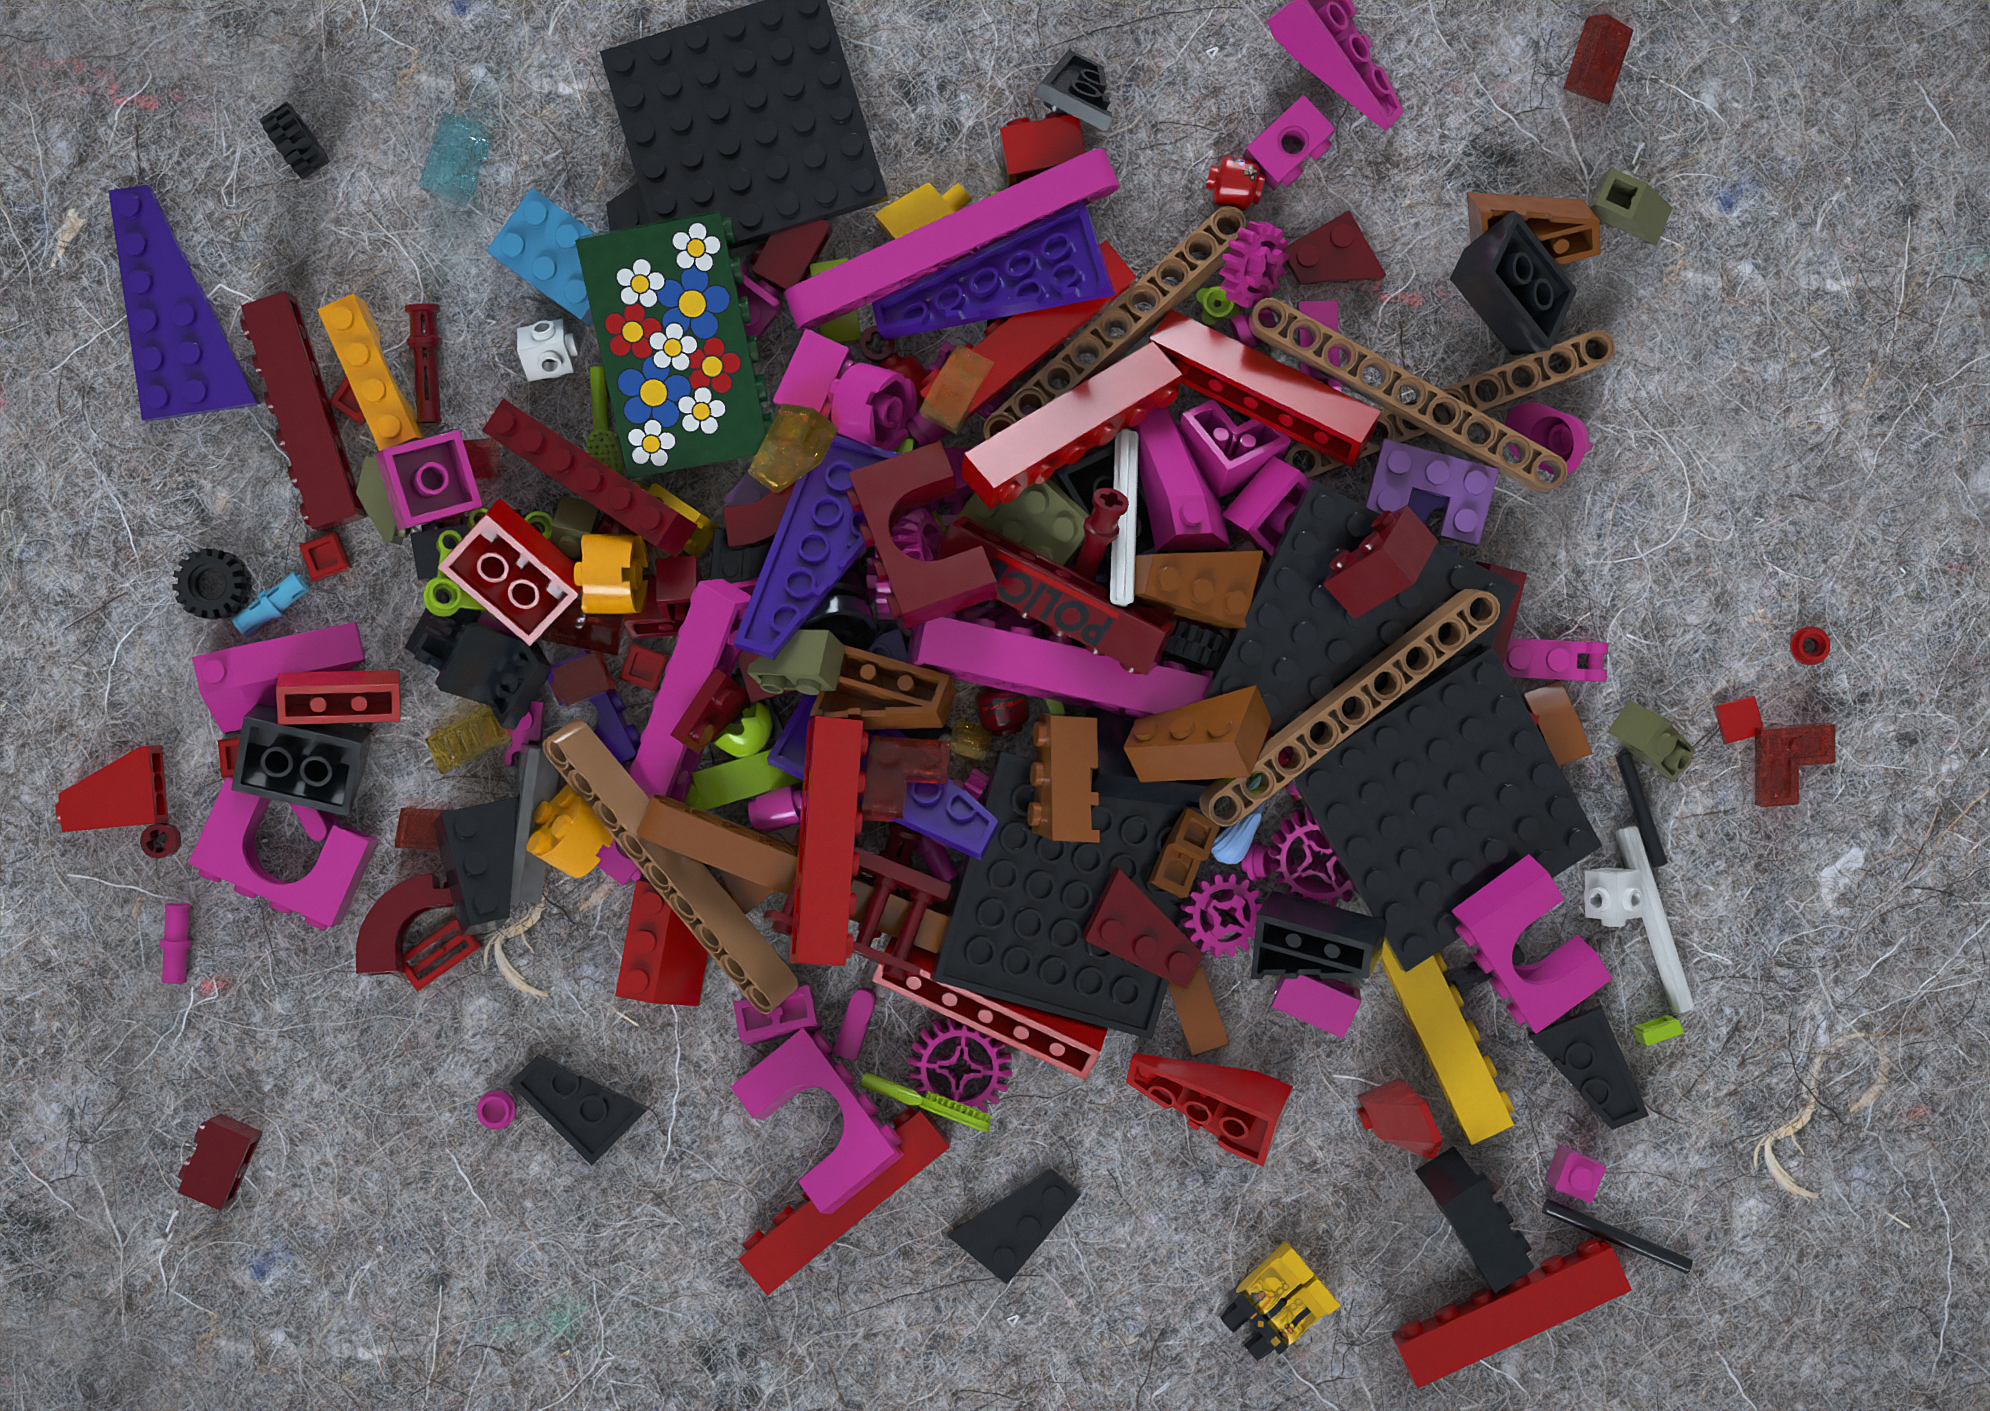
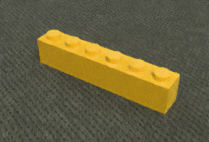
(1450, 1047)

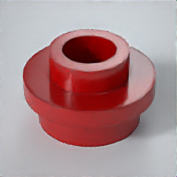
(1821, 645)

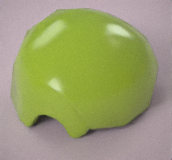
(750, 735)

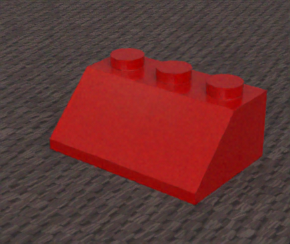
(513, 572)
(660, 954)

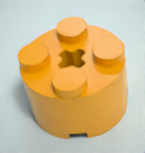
(612, 573)
(568, 834)

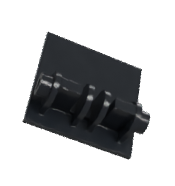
(437, 635)

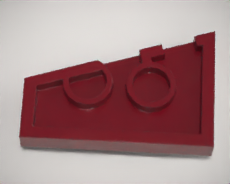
(1139, 932)

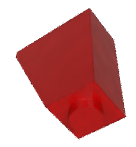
(117, 795)

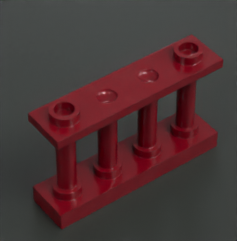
(887, 877)

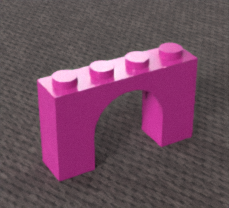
(229, 854)
(1493, 923)
(865, 1145)

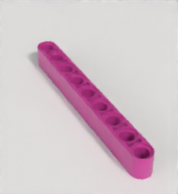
(949, 239)

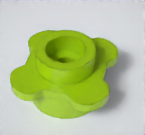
(1210, 312)

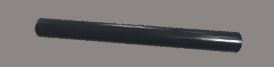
(1617, 1236)

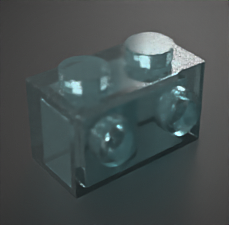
(455, 160)

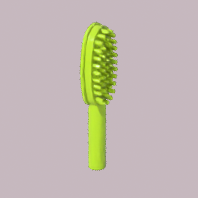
(602, 442)
(931, 1102)

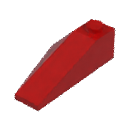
(1227, 1101)
(1400, 1118)

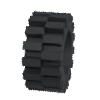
(294, 140)
(189, 579)
(1195, 646)

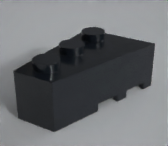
(478, 862)
(1314, 939)
(1476, 1218)

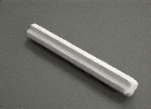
(1124, 546)
(1656, 922)

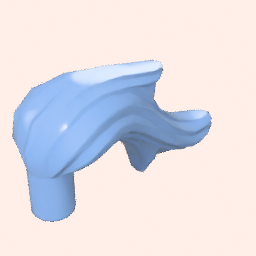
(1235, 840)

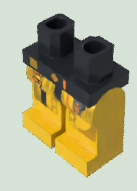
(1279, 1300)

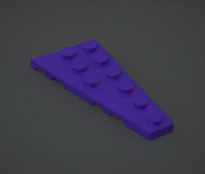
(1023, 273)
(174, 333)
(810, 549)
(930, 808)

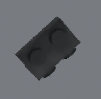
(495, 671)

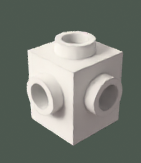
(546, 349)
(1613, 895)

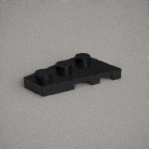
(1077, 88)
(1593, 1063)
(576, 1106)
(1015, 1227)

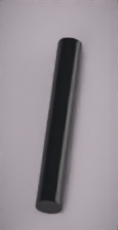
(1641, 809)

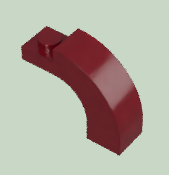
(756, 522)
(386, 924)

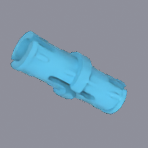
(270, 604)

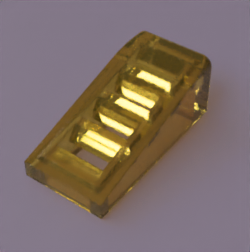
(487, 730)
(970, 740)

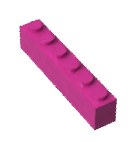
(703, 644)

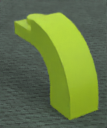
(736, 781)

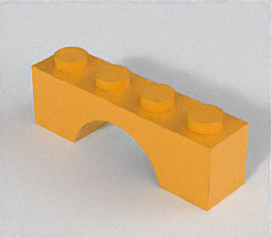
(361, 356)

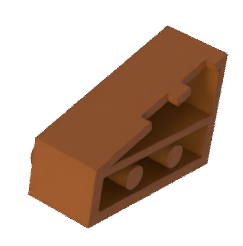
(886, 693)

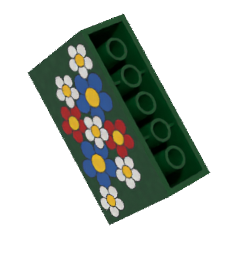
(675, 342)

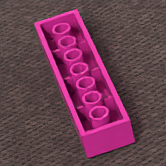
(1049, 668)

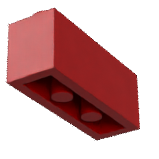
(338, 697)

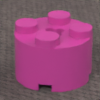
(872, 405)

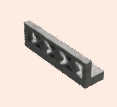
(534, 784)

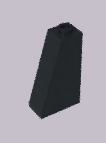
(1117, 777)

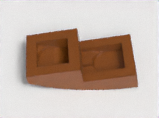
(1558, 722)
(1183, 852)
(1198, 1014)

